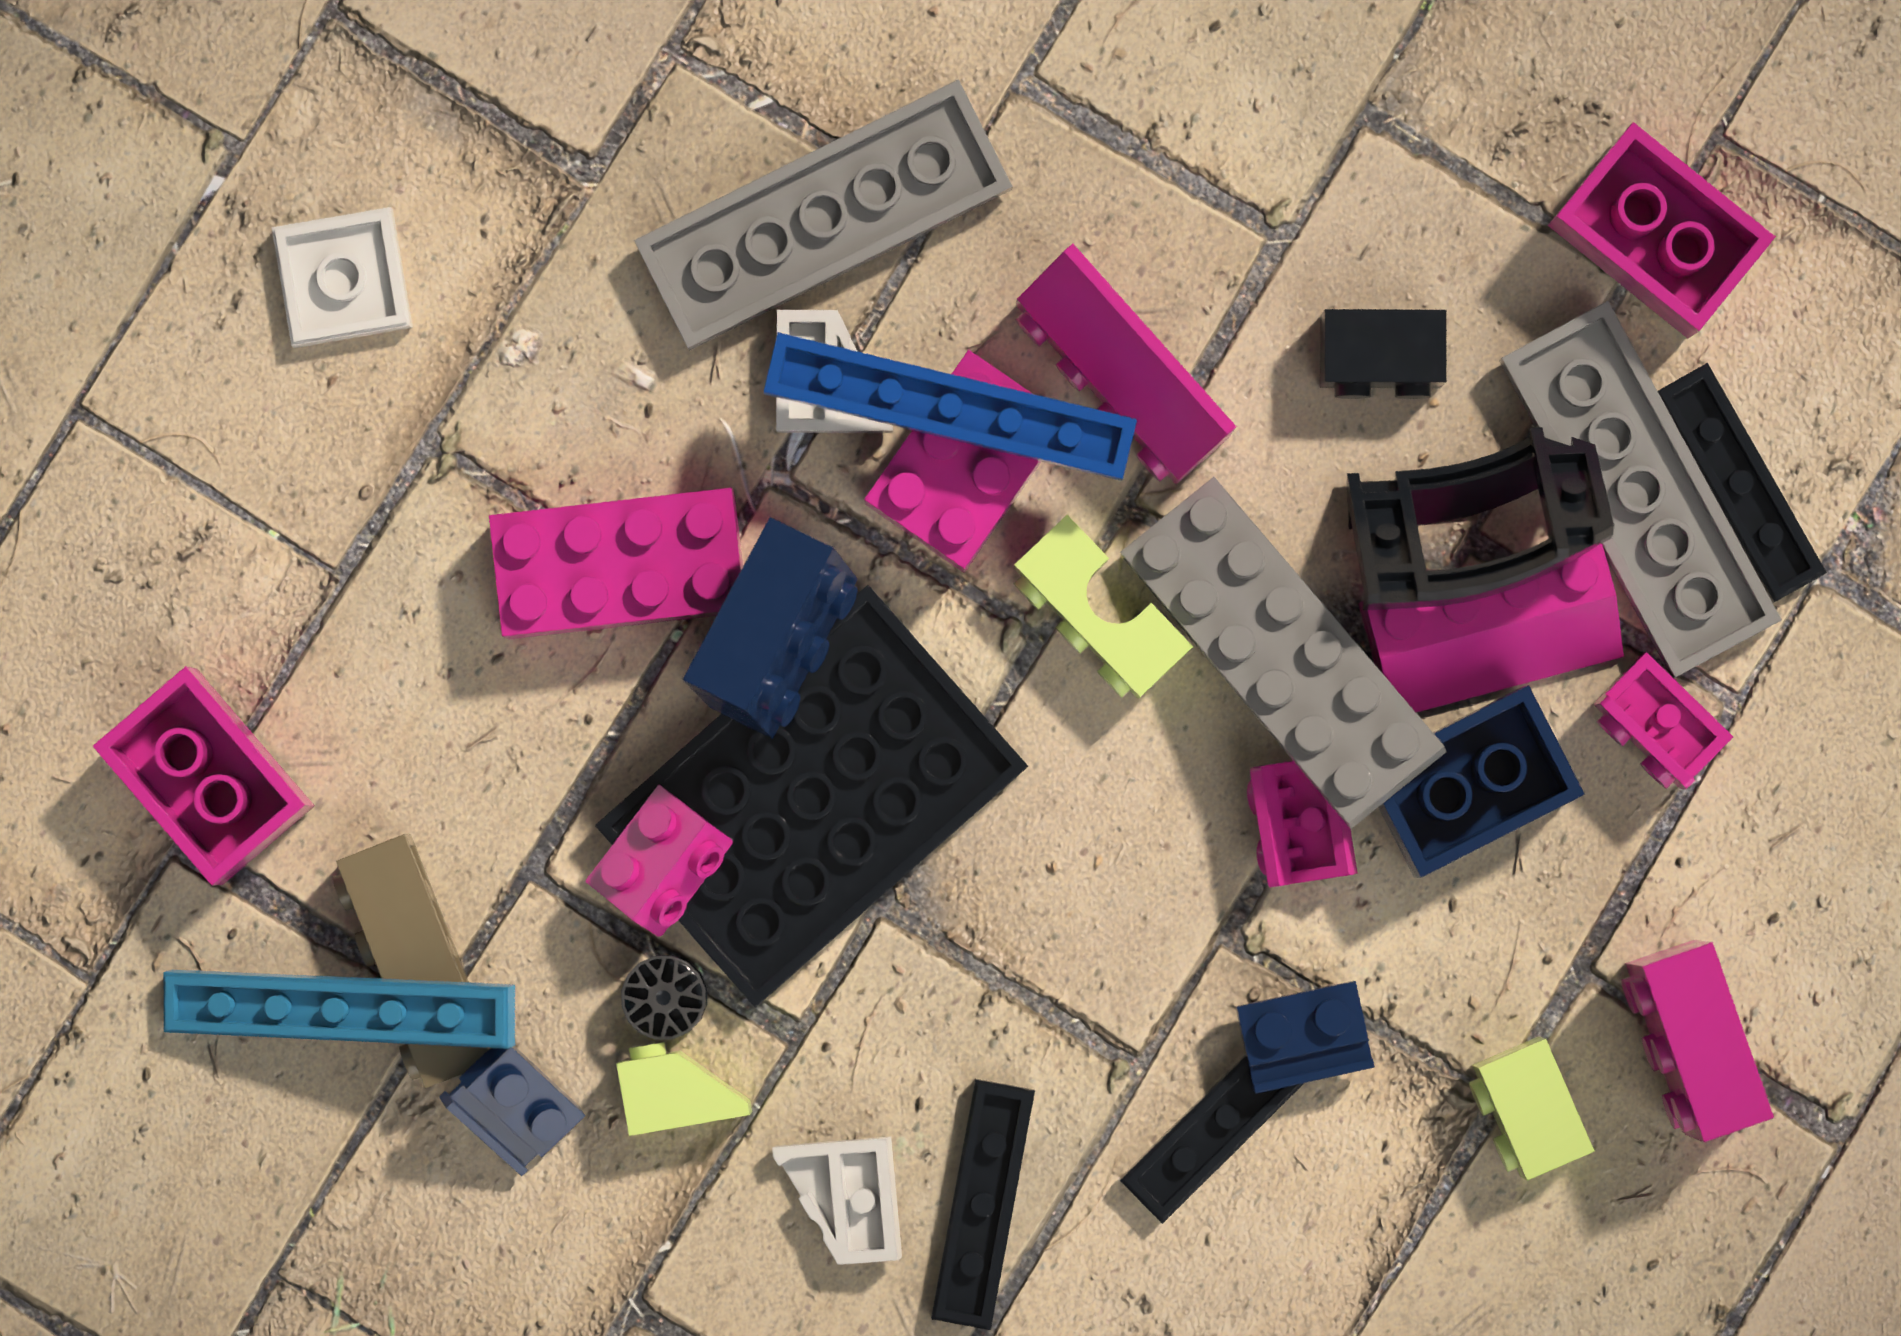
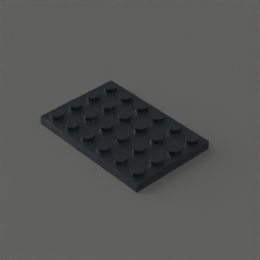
(834, 804)

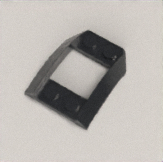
(1389, 513)

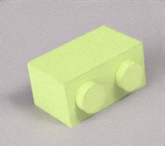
(1530, 1108)

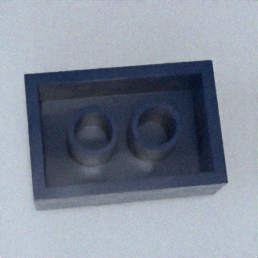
(772, 628)
(1493, 779)

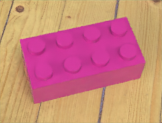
(615, 562)

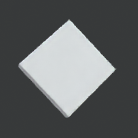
(342, 277)

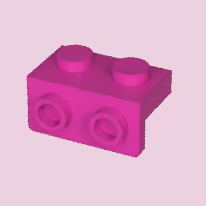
(1661, 722)
(1297, 828)
(659, 862)

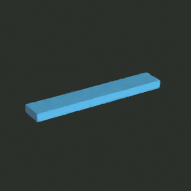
(339, 1008)

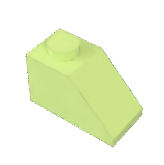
(673, 1091)

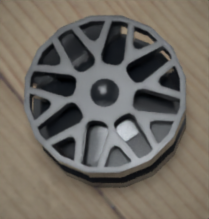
(664, 997)

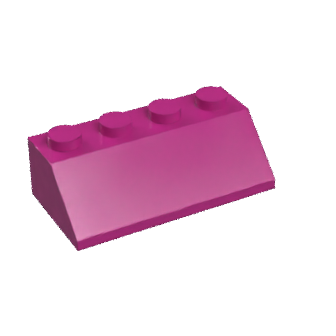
(1122, 365)
(1501, 639)

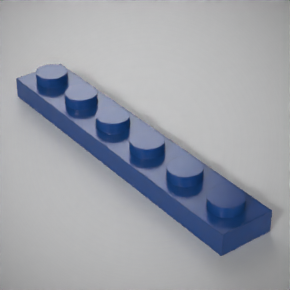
(950, 406)

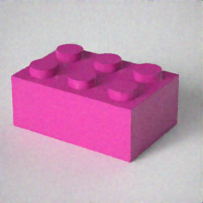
(1661, 231)
(951, 490)
(203, 776)
(1696, 1041)

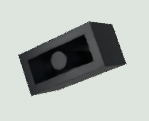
(1383, 351)

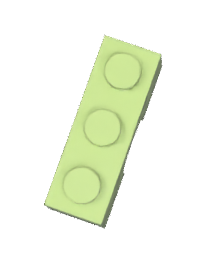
(1132, 651)

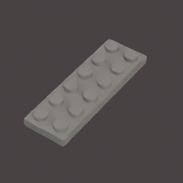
(823, 214)
(1669, 531)
(1283, 652)

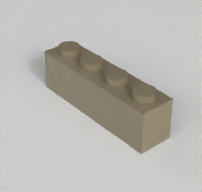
(404, 938)

